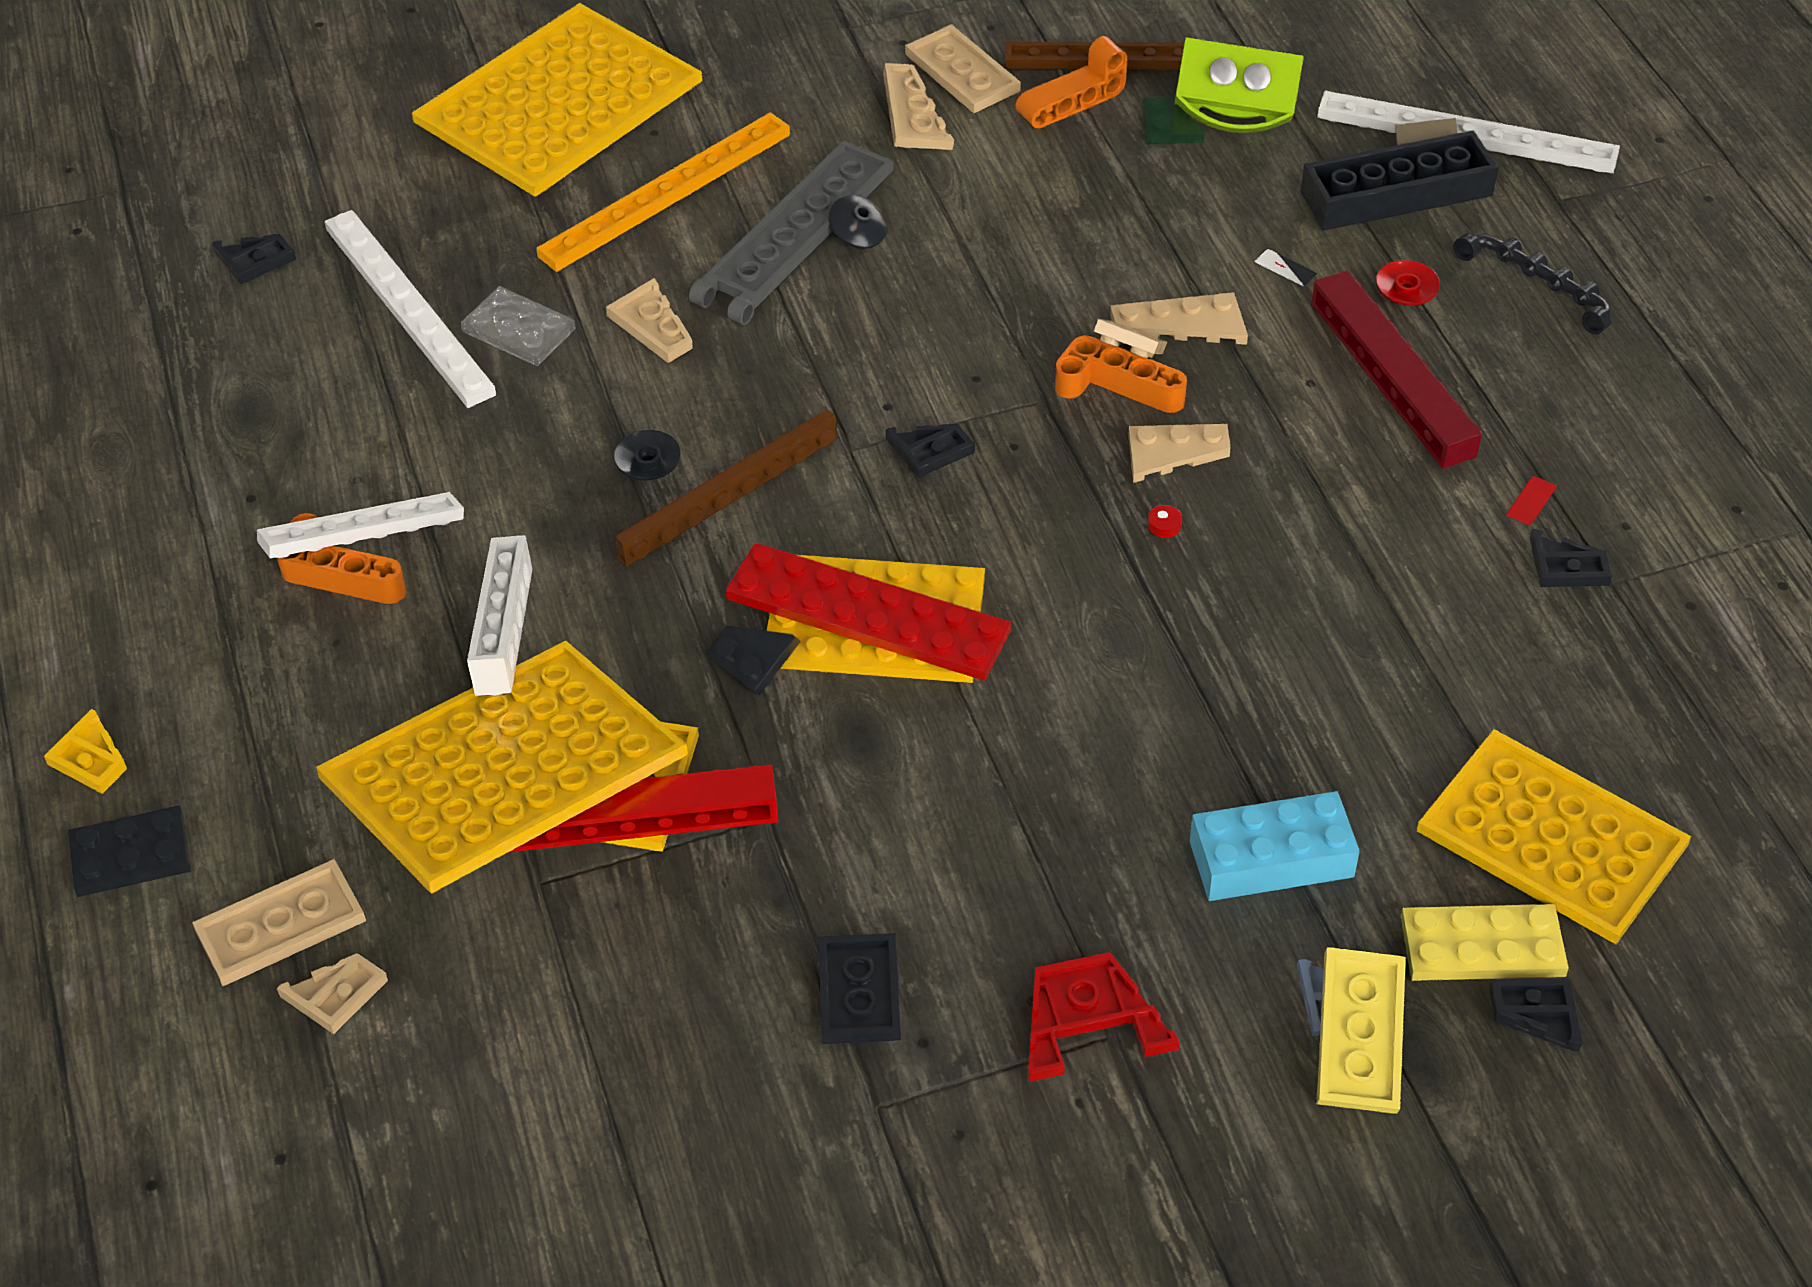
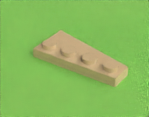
(912, 112)
(1196, 316)

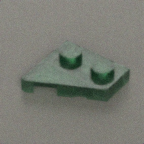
(1169, 123)

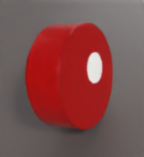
(1165, 521)

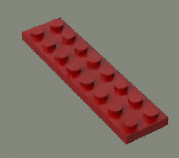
(869, 611)

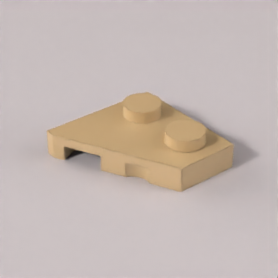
(335, 991)

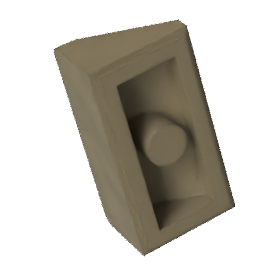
(1424, 130)

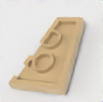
(651, 321)
(1170, 446)

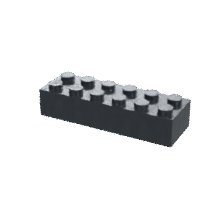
(1398, 180)

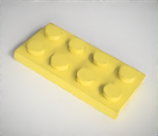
(1483, 942)
(1361, 1030)

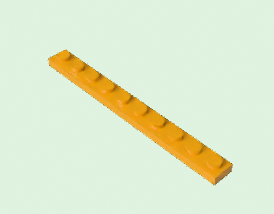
(662, 192)

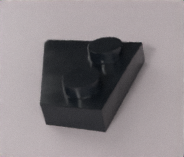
(254, 256)
(931, 446)
(1568, 563)
(752, 654)
(1538, 1008)

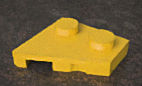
(88, 754)

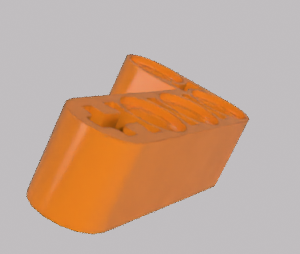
(1077, 90)
(1120, 371)
(345, 572)

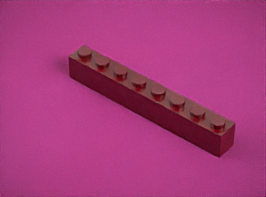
(1396, 369)

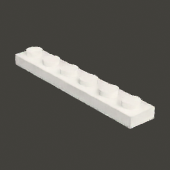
(359, 525)

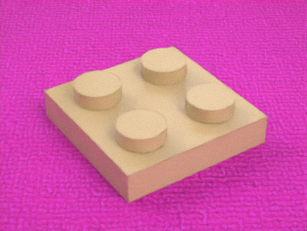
(1118, 335)

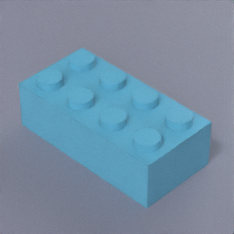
(1273, 846)

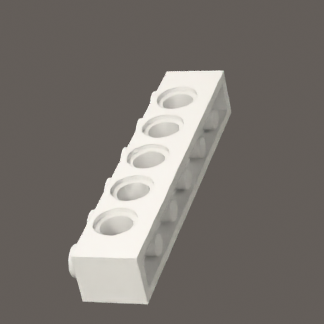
(500, 616)

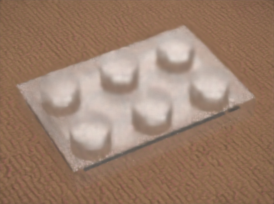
(518, 325)

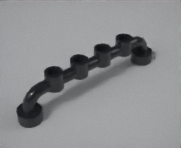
(1594, 320)

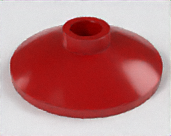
(1407, 282)

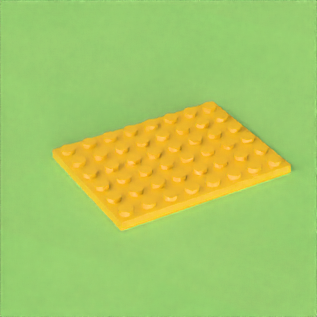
(557, 98)
(500, 767)

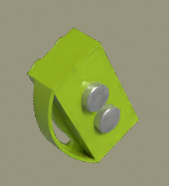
(1238, 84)

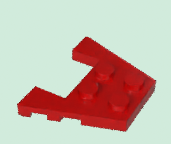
(1085, 998)

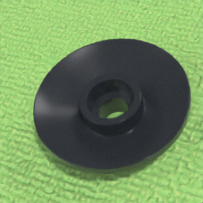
(858, 222)
(647, 455)

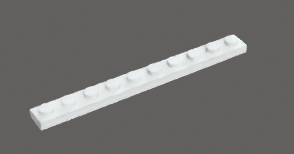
(1493, 135)
(410, 309)

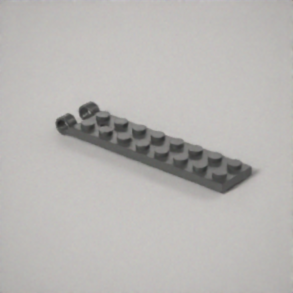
(789, 231)

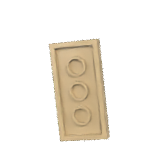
(962, 68)
(278, 922)

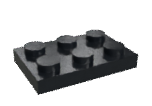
(128, 851)
(859, 988)

